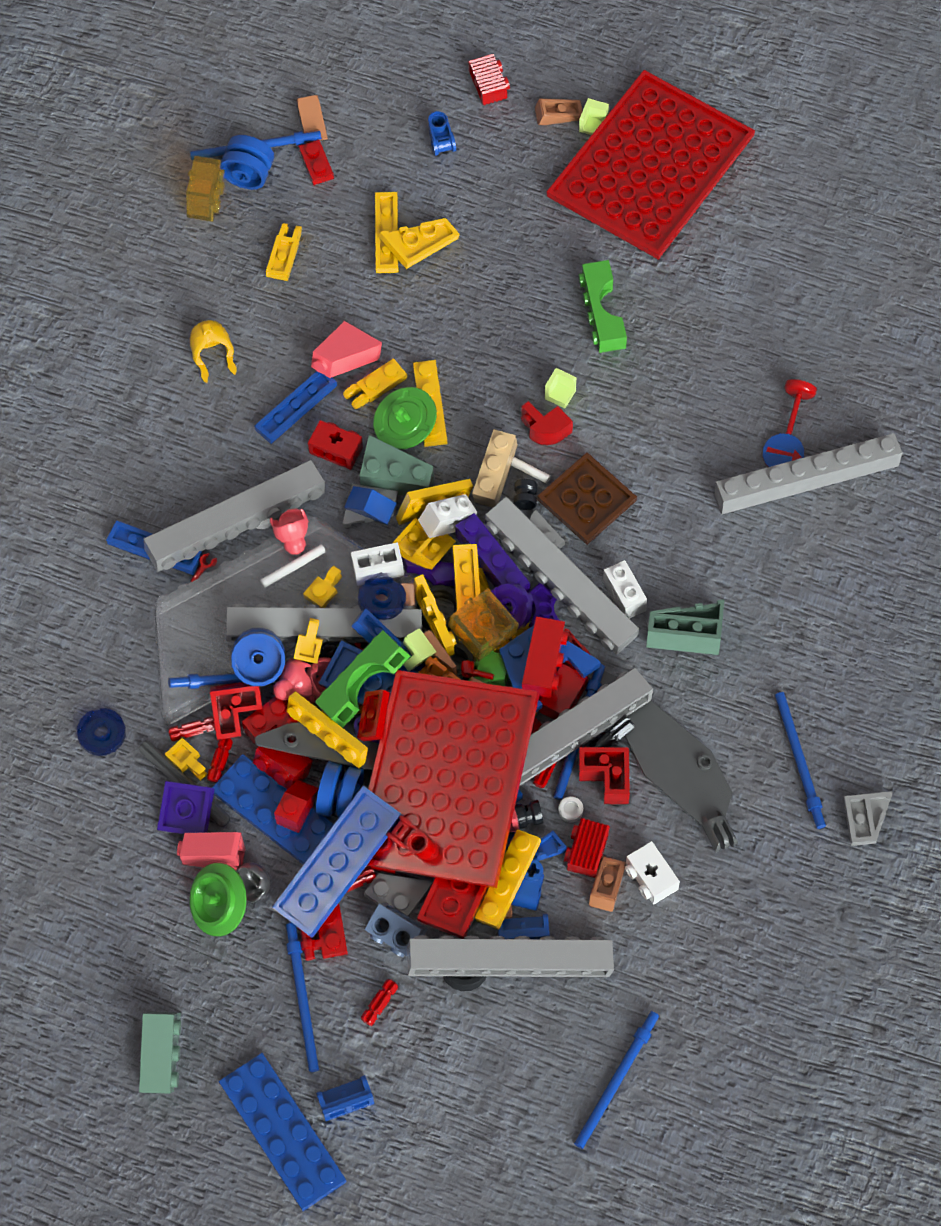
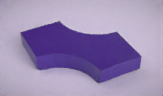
(440, 575)
(542, 603)

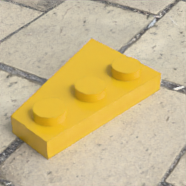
(419, 242)
(417, 500)
(432, 615)

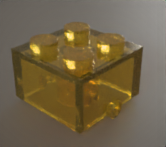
(205, 188)
(483, 624)

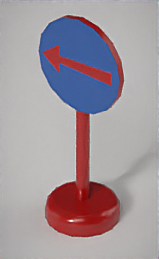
(785, 447)

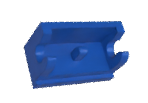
(528, 926)
(345, 1098)

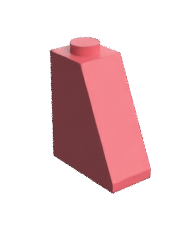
(345, 350)
(211, 848)

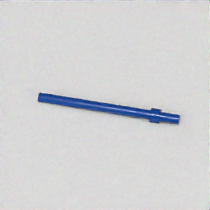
(298, 138)
(194, 681)
(591, 688)
(813, 802)
(295, 951)
(641, 1037)

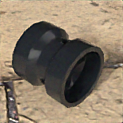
(525, 494)
(529, 814)

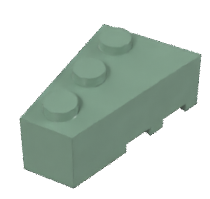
(393, 469)
(687, 629)
(159, 1052)

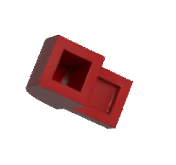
(548, 428)

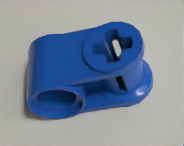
(441, 136)
(530, 888)

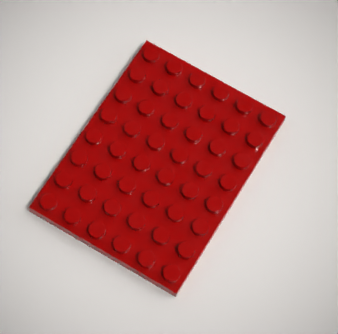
(650, 164)
(454, 771)

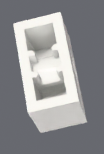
(442, 515)
(377, 561)
(624, 589)
(650, 860)

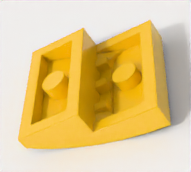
(421, 550)

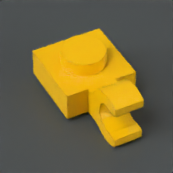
(323, 591)
(308, 645)
(185, 758)

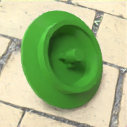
(405, 417)
(218, 899)

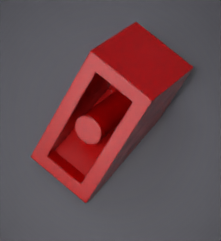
(295, 805)

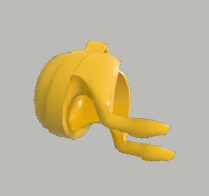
(207, 335)

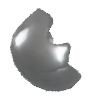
(255, 881)

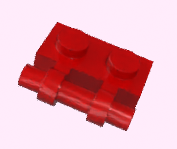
(331, 936)

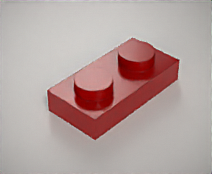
(316, 162)
(373, 715)

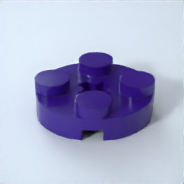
(520, 601)

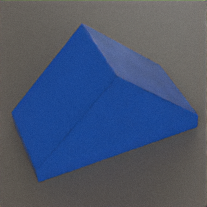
(370, 504)

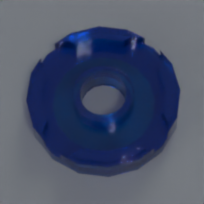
(382, 609)
(105, 744)

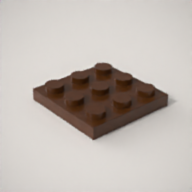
(587, 498)

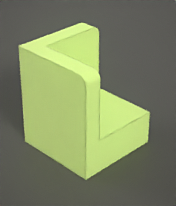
(592, 116)
(560, 388)
(419, 648)

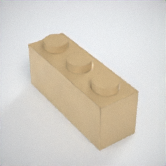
(495, 468)

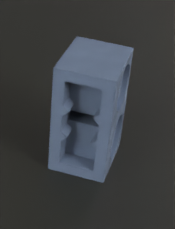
(397, 924)

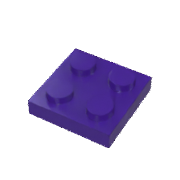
(185, 808)

